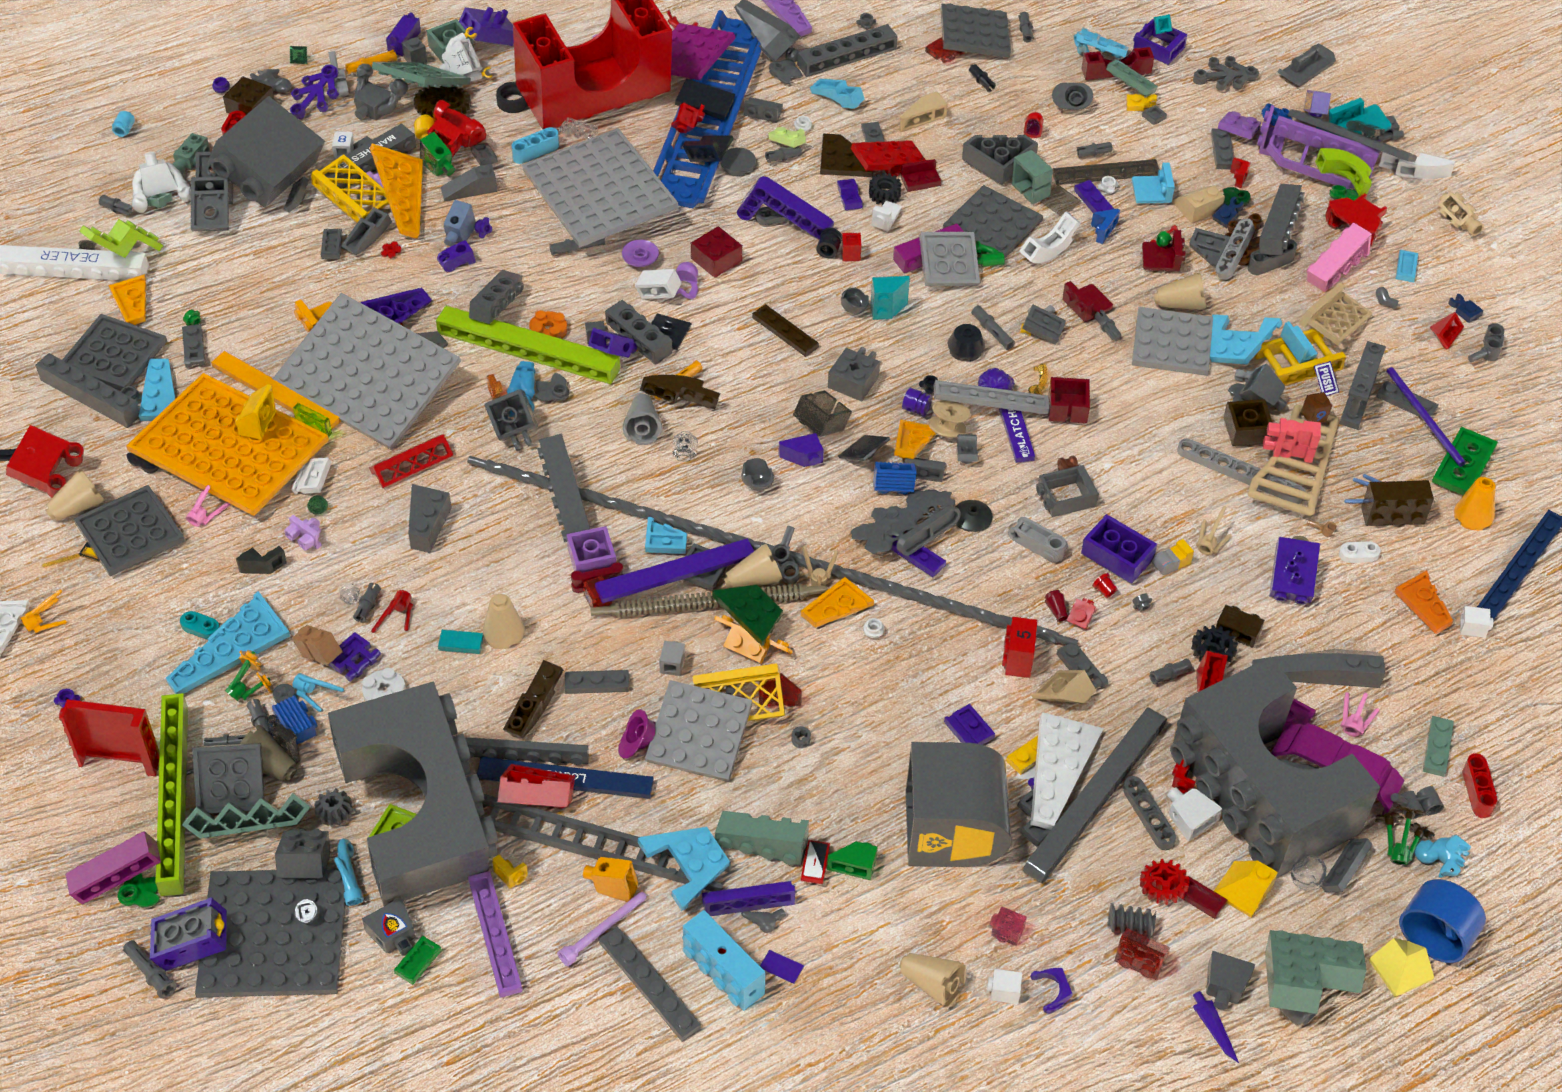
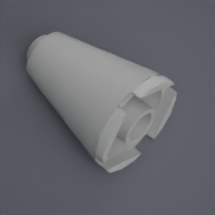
(642, 421)

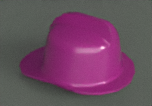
(637, 735)

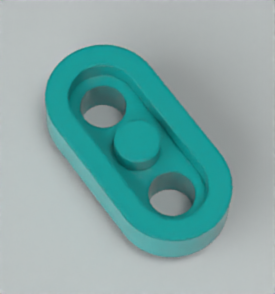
(198, 624)

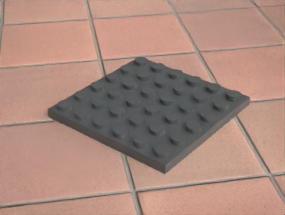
(267, 944)

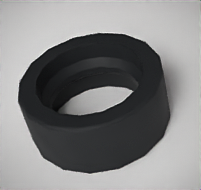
(510, 106)

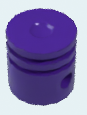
(917, 402)

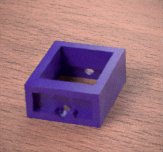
(1175, 38)

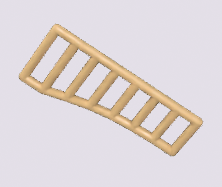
(1318, 470)

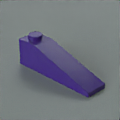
(400, 305)

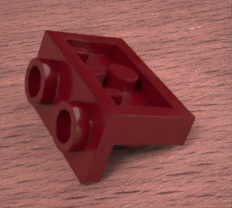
(920, 175)

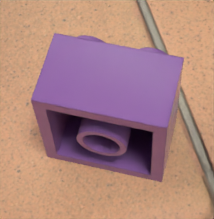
(590, 549)

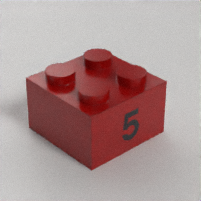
(1019, 647)

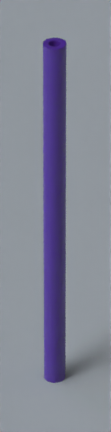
(1426, 417)

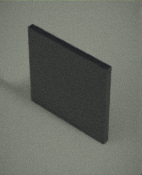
(673, 327)
(864, 447)

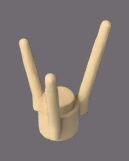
(1208, 543)
(819, 575)

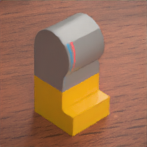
(1173, 558)

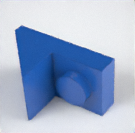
(1104, 223)

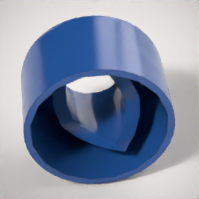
(1443, 920)

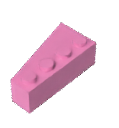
(1339, 257)

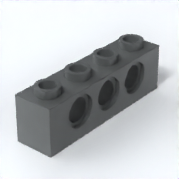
(496, 296)
(630, 323)

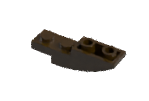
(674, 386)
(534, 701)

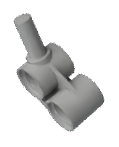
(340, 80)

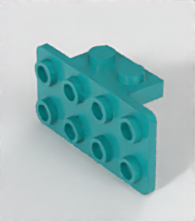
(1354, 111)

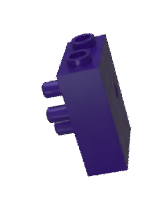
(489, 25)
(1294, 570)

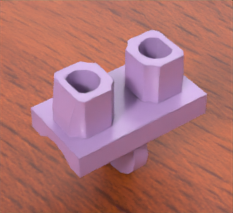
(306, 529)

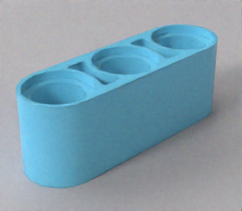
(535, 145)

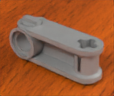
(1039, 539)

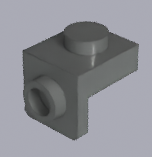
(967, 448)

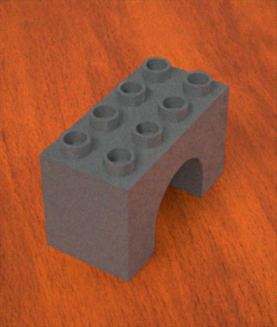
(414, 739)
(1271, 804)

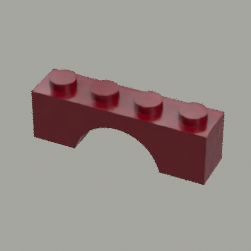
(1095, 65)

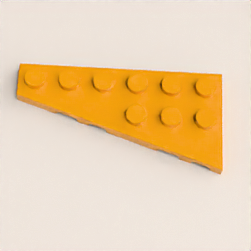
(403, 185)

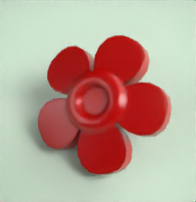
(390, 249)

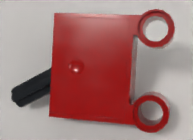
(38, 459)

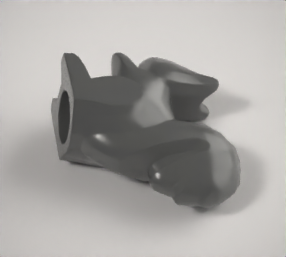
(271, 78)

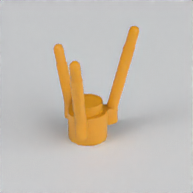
(32, 619)

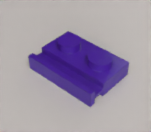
(969, 726)

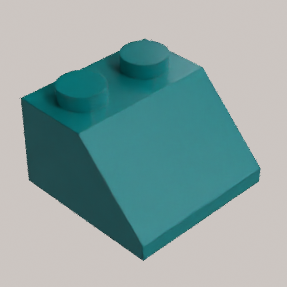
(889, 296)

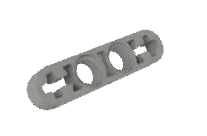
(1237, 249)

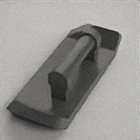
(1308, 65)

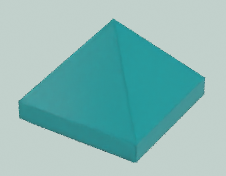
(1163, 24)

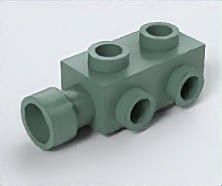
(186, 154)

